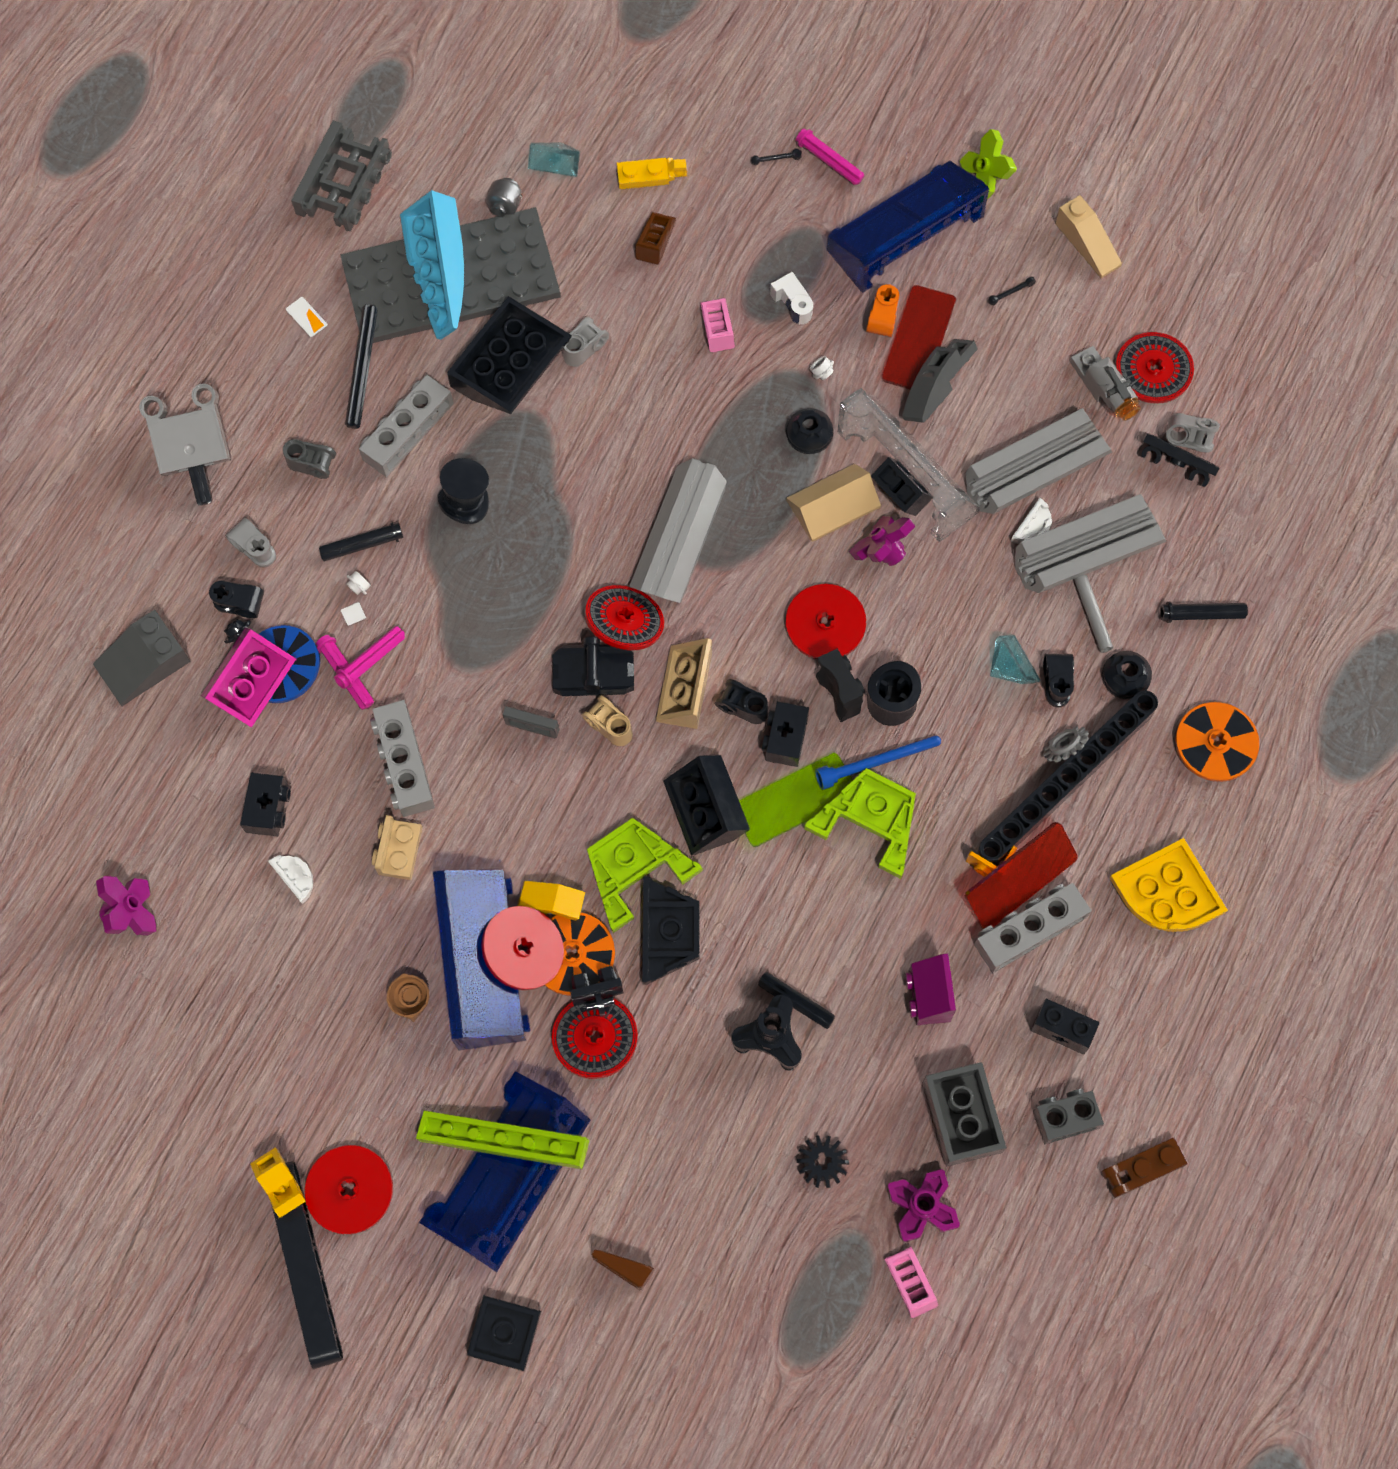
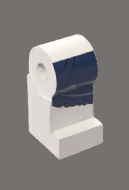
(794, 297)

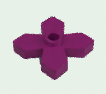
(884, 541)
(124, 906)
(931, 1190)

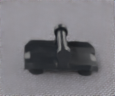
(592, 669)

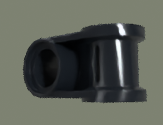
(241, 599)
(1058, 674)
(739, 698)

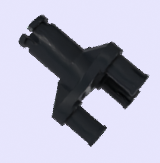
(777, 1043)

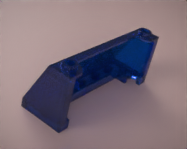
(906, 221)
(479, 1005)
(501, 1191)

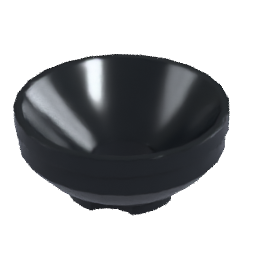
(809, 440)
(1120, 684)

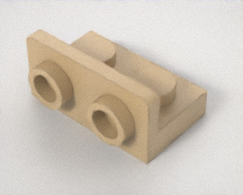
(397, 848)

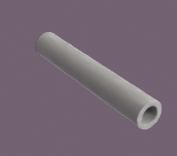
(1093, 613)

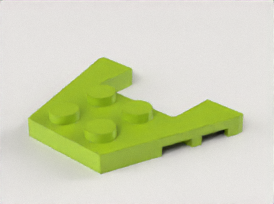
(877, 807)
(625, 858)

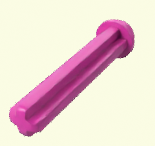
(830, 157)
(328, 647)
(368, 658)

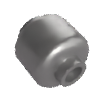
(504, 197)

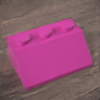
(248, 677)

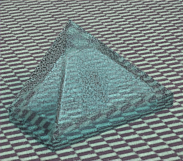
(554, 158)
(1011, 662)

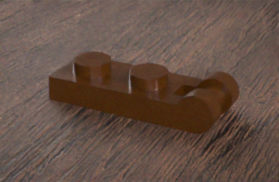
(1145, 1167)

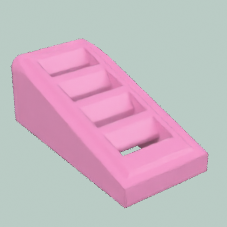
(720, 339)
(923, 1305)

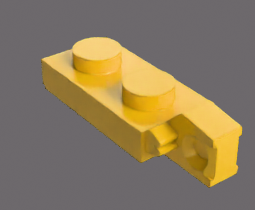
(650, 172)

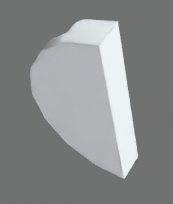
(1035, 523)
(295, 875)

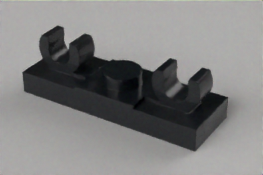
(1180, 457)

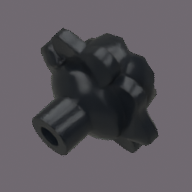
(235, 629)

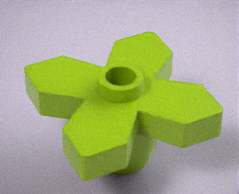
(989, 163)

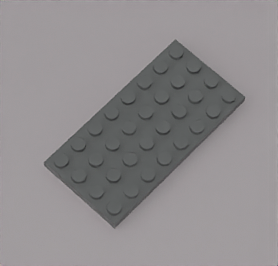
(500, 261)

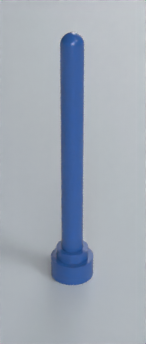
(828, 776)

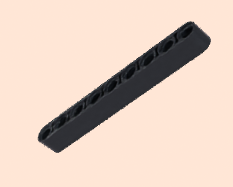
(1074, 767)

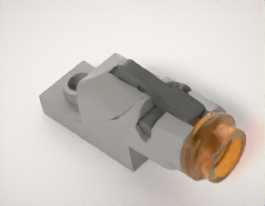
(1106, 383)

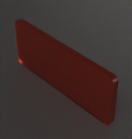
(918, 334)
(1021, 876)

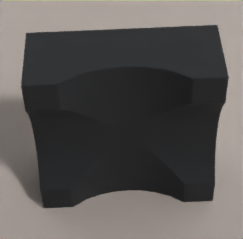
(839, 681)

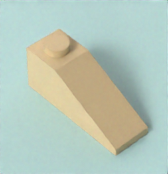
(1088, 236)

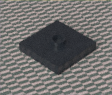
(504, 1333)

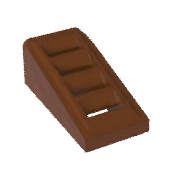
(649, 251)
(629, 1270)

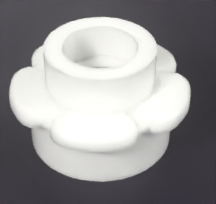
(822, 368)
(357, 583)

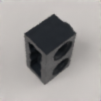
(901, 486)

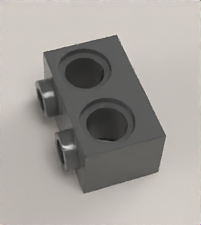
(1071, 1123)

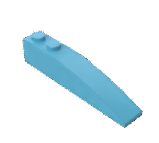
(436, 254)

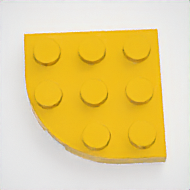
(1169, 890)

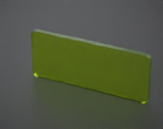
(789, 801)

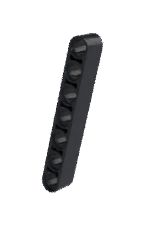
(308, 1283)

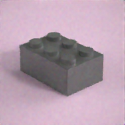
(964, 1114)

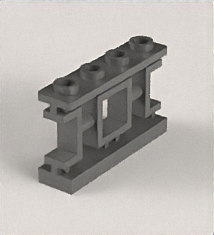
(324, 167)

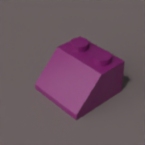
(931, 990)

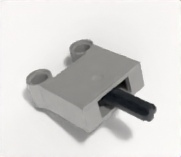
(188, 440)

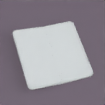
(353, 613)

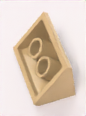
(834, 501)
(685, 683)

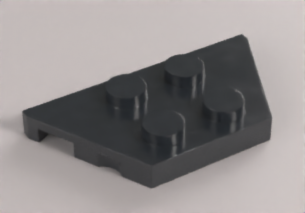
(669, 930)

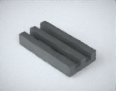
(531, 722)

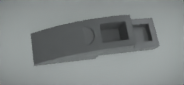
(933, 379)

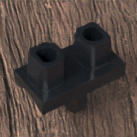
(599, 994)

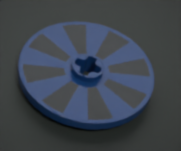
(304, 669)

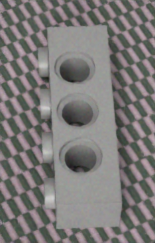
(387, 457)
(397, 717)
(998, 955)

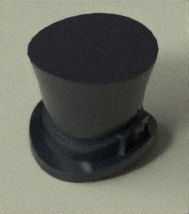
(464, 491)
(893, 693)

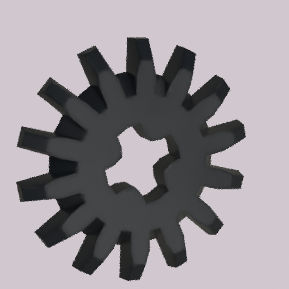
(816, 1171)

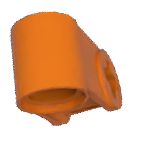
(884, 313)

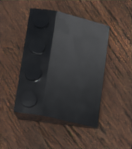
(507, 357)

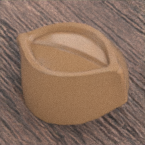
(408, 996)

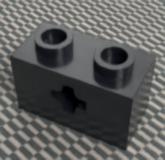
(786, 749)
(260, 791)
(1065, 1026)

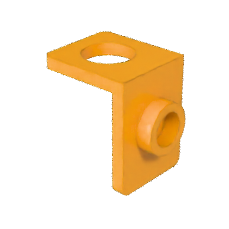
(983, 866)

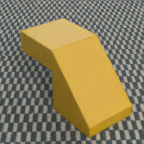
(552, 899)
(277, 1182)

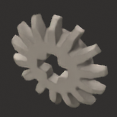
(1056, 751)

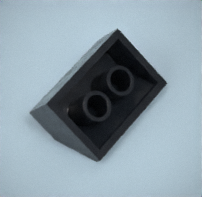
(706, 804)

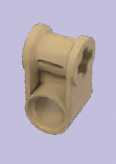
(605, 718)

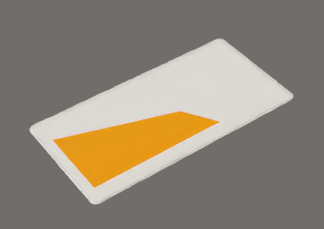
(306, 316)

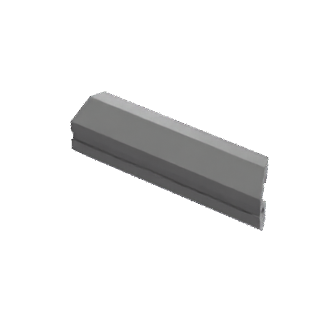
(1035, 462)
(680, 531)
(1087, 544)

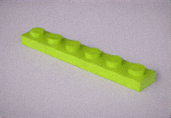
(503, 1139)

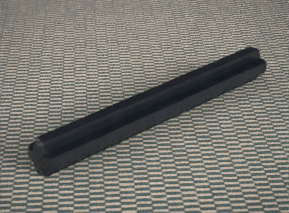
(361, 367)

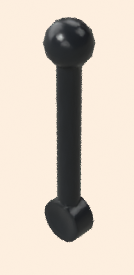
(795, 154)
(992, 300)

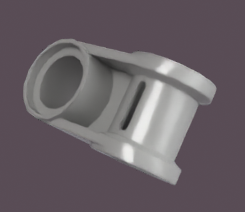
(587, 340)
(1194, 432)
(251, 541)

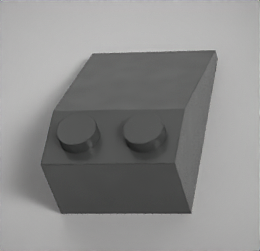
(140, 658)

